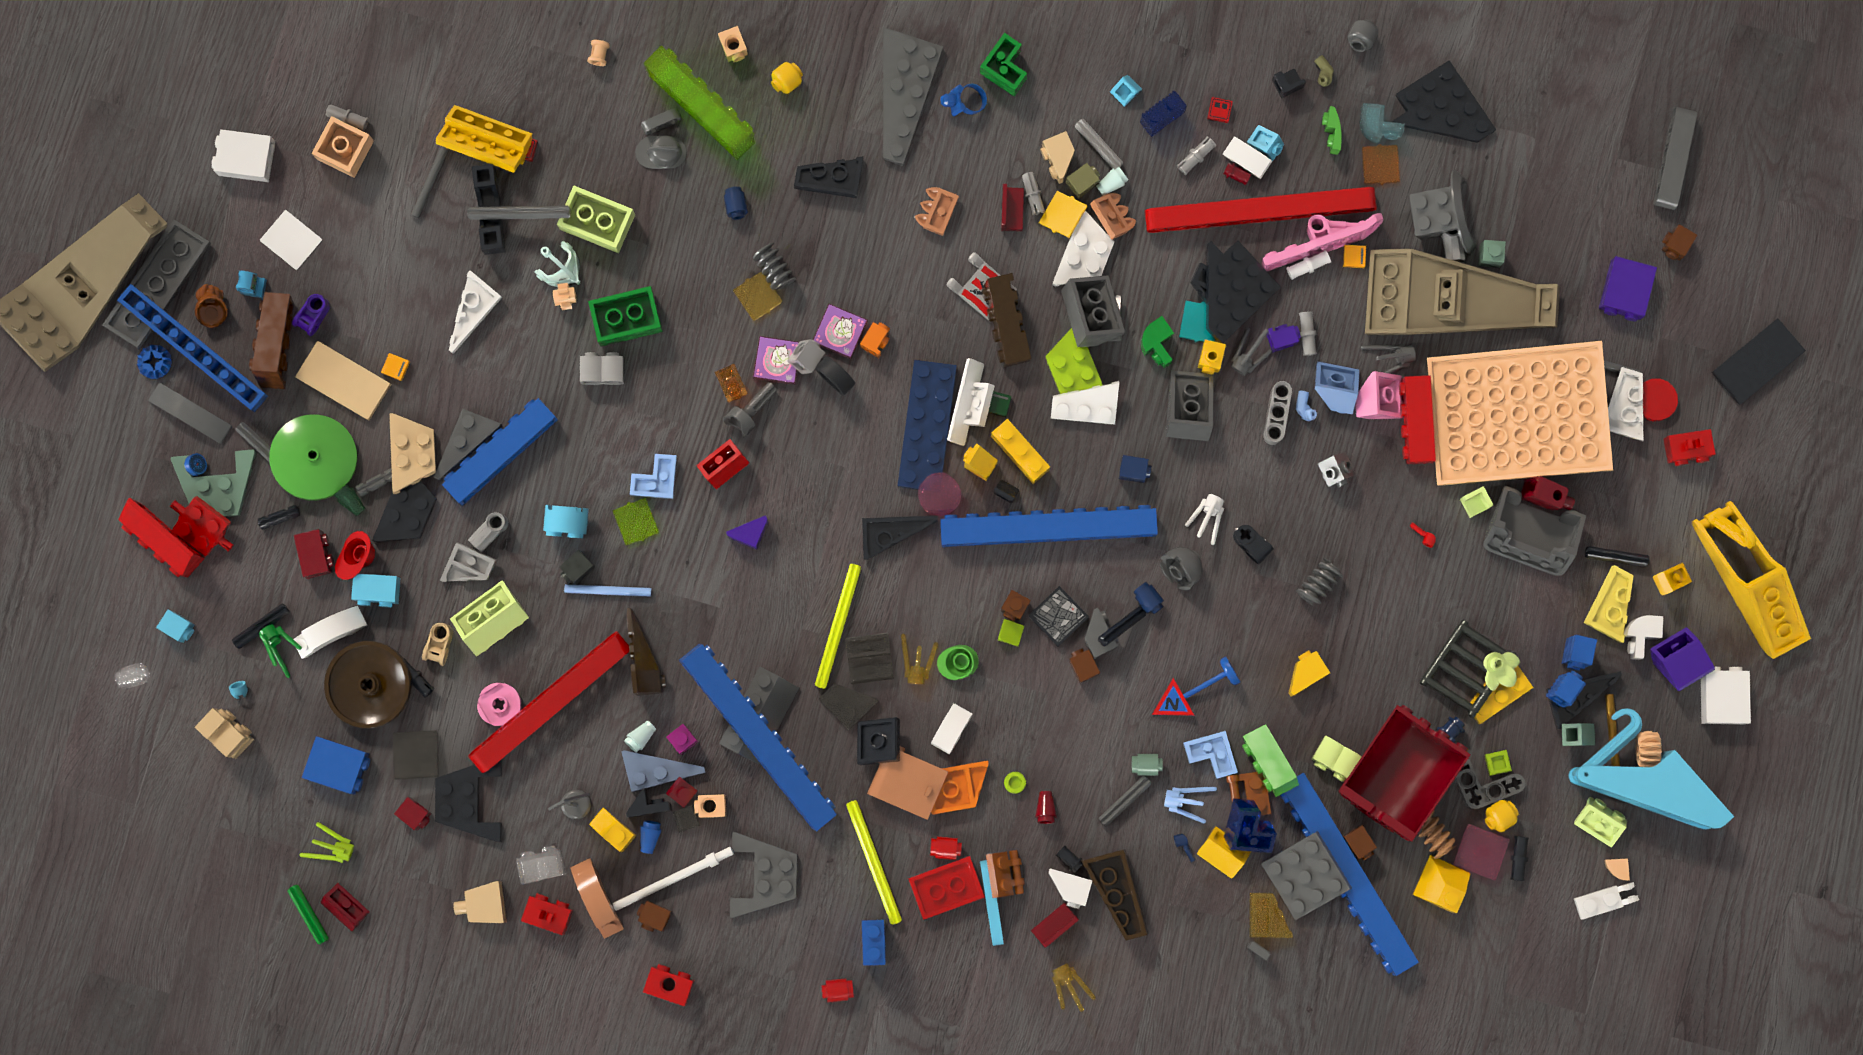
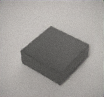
(1258, 950)

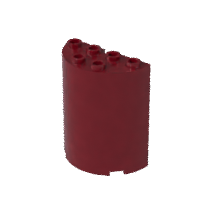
(1404, 773)

